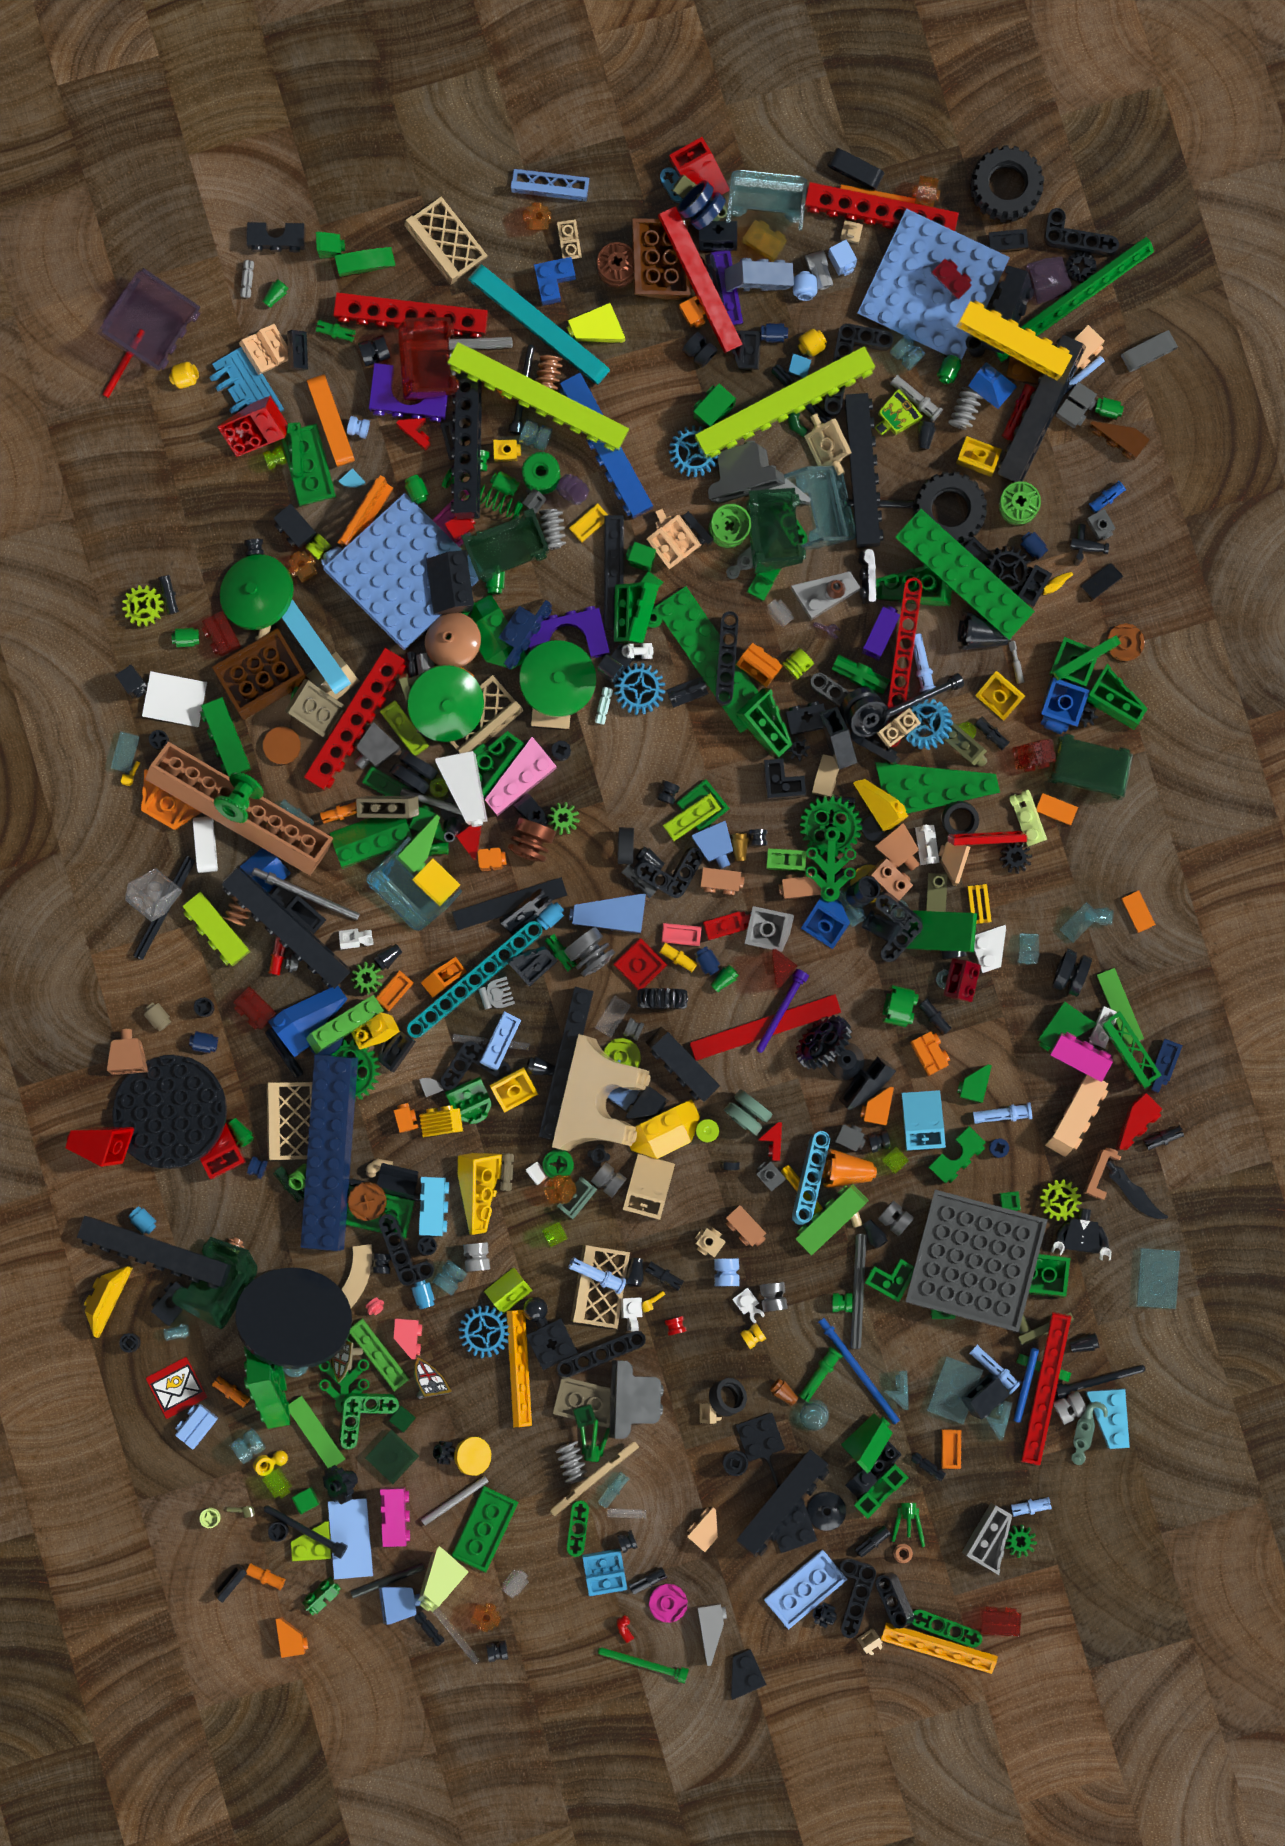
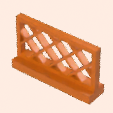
(367, 510)

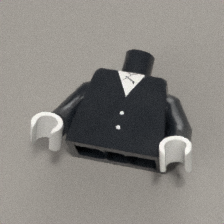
(1082, 1236)

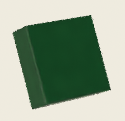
(584, 1415)
(402, 1419)

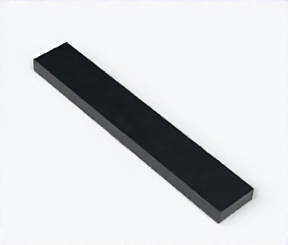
(612, 564)
(503, 905)

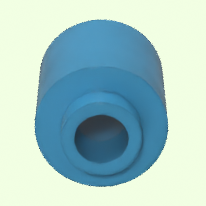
(550, 915)
(142, 1220)
(423, 1294)

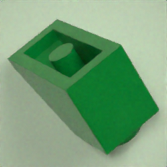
(329, 244)
(425, 815)
(975, 1085)

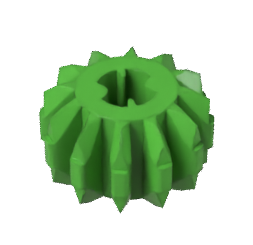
(564, 825)
(361, 981)

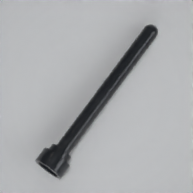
(515, 426)
(954, 682)
(1064, 1389)
(337, 1548)

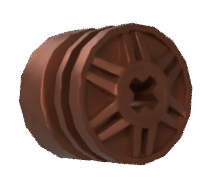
(609, 272)
(531, 840)

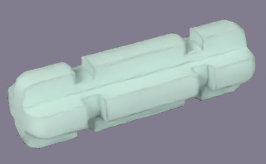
(603, 705)

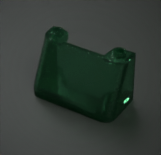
(774, 529)
(506, 546)
(1091, 766)
(219, 1304)

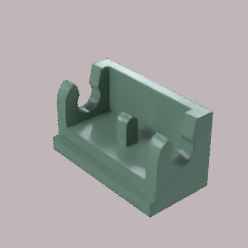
(583, 1193)

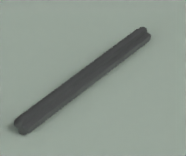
(858, 1291)

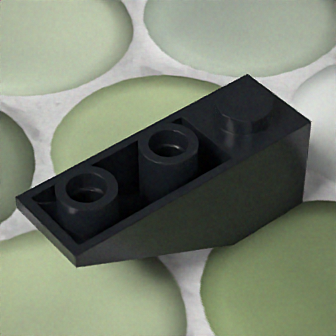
(863, 1481)

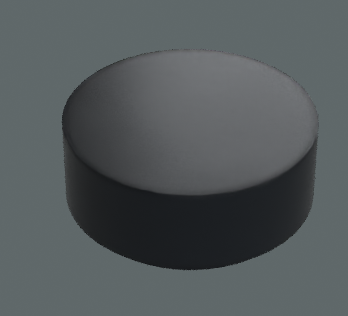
(730, 1165)

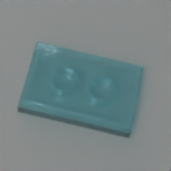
(1158, 1278)
(953, 1383)

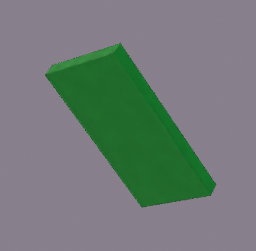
(317, 482)
(945, 931)
(400, 1206)
(485, 1529)

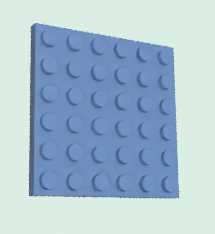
(912, 300)
(388, 569)

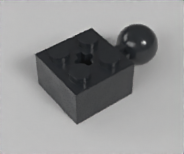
(535, 1310)

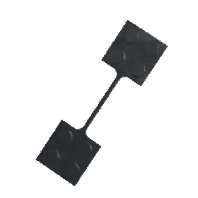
(760, 1440)

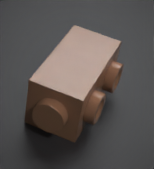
(721, 880)
(799, 887)
(750, 1231)

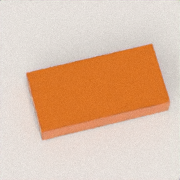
(1056, 809)
(1138, 911)
(394, 990)
(951, 1449)

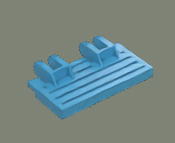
(247, 382)

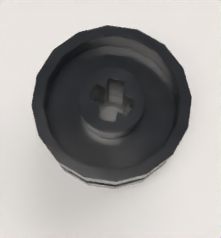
(864, 712)
(413, 772)
(1072, 972)

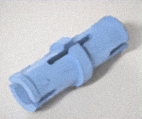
(1030, 1506)

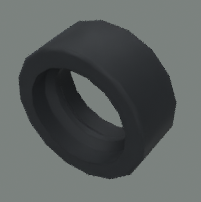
(957, 805)
(625, 845)
(738, 1391)

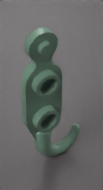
(1085, 1431)

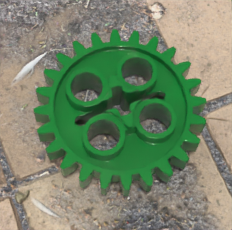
(847, 827)
(365, 1083)

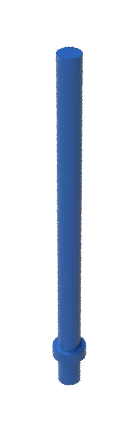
(829, 1330)

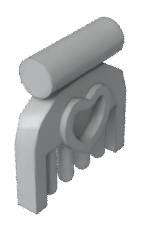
(494, 995)

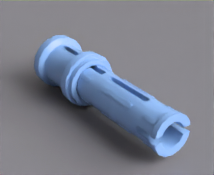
(924, 672)
(1013, 1113)
(605, 1278)
(1003, 1374)

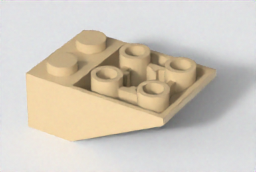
(649, 1186)

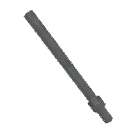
(271, 879)

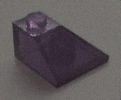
(1049, 279)

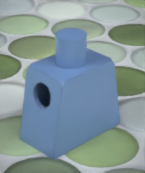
(715, 844)
(397, 1603)

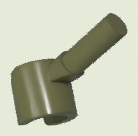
(248, 1511)

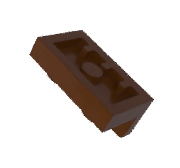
(1022, 372)

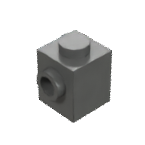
(1101, 525)
(851, 1137)
(770, 1175)

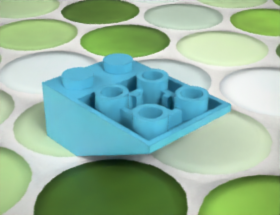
(923, 1120)

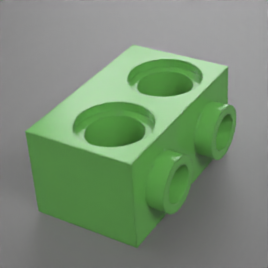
(786, 860)

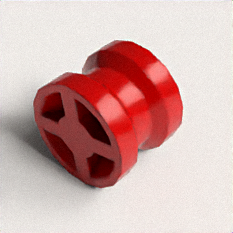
(675, 1325)

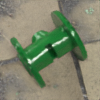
(541, 462)
(235, 805)

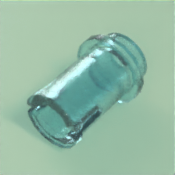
(176, 1332)

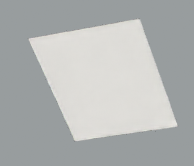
(174, 699)

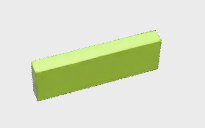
(404, 728)
(692, 817)

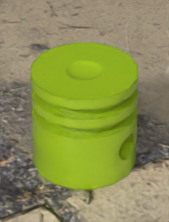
(798, 663)
(707, 1130)

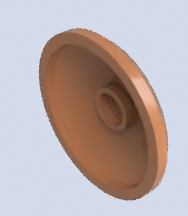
(461, 646)

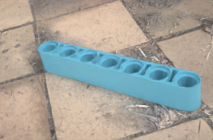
(315, 649)

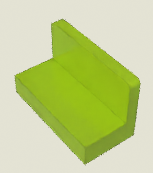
(508, 1291)

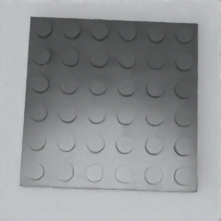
(976, 1261)

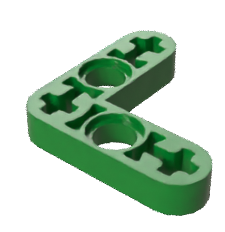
(360, 1407)

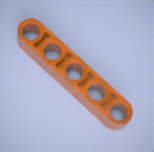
(330, 420)

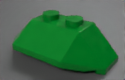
(491, 625)

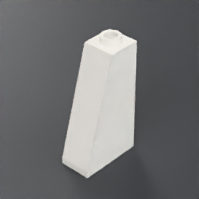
(464, 783)

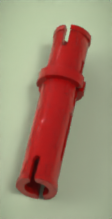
(1016, 416)

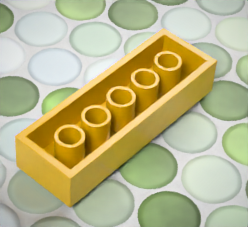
(1014, 340)

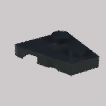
(532, 964)

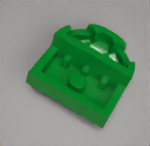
(471, 1099)

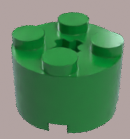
(899, 1006)

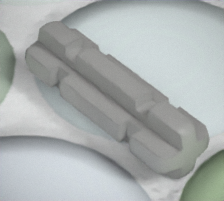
(247, 276)

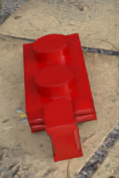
(726, 925)

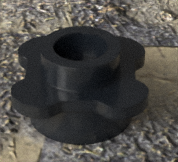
(598, 1160)

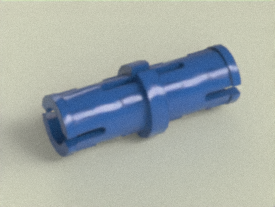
(1107, 497)

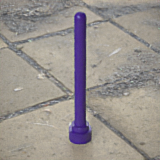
(799, 978)

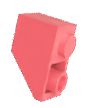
(406, 1335)

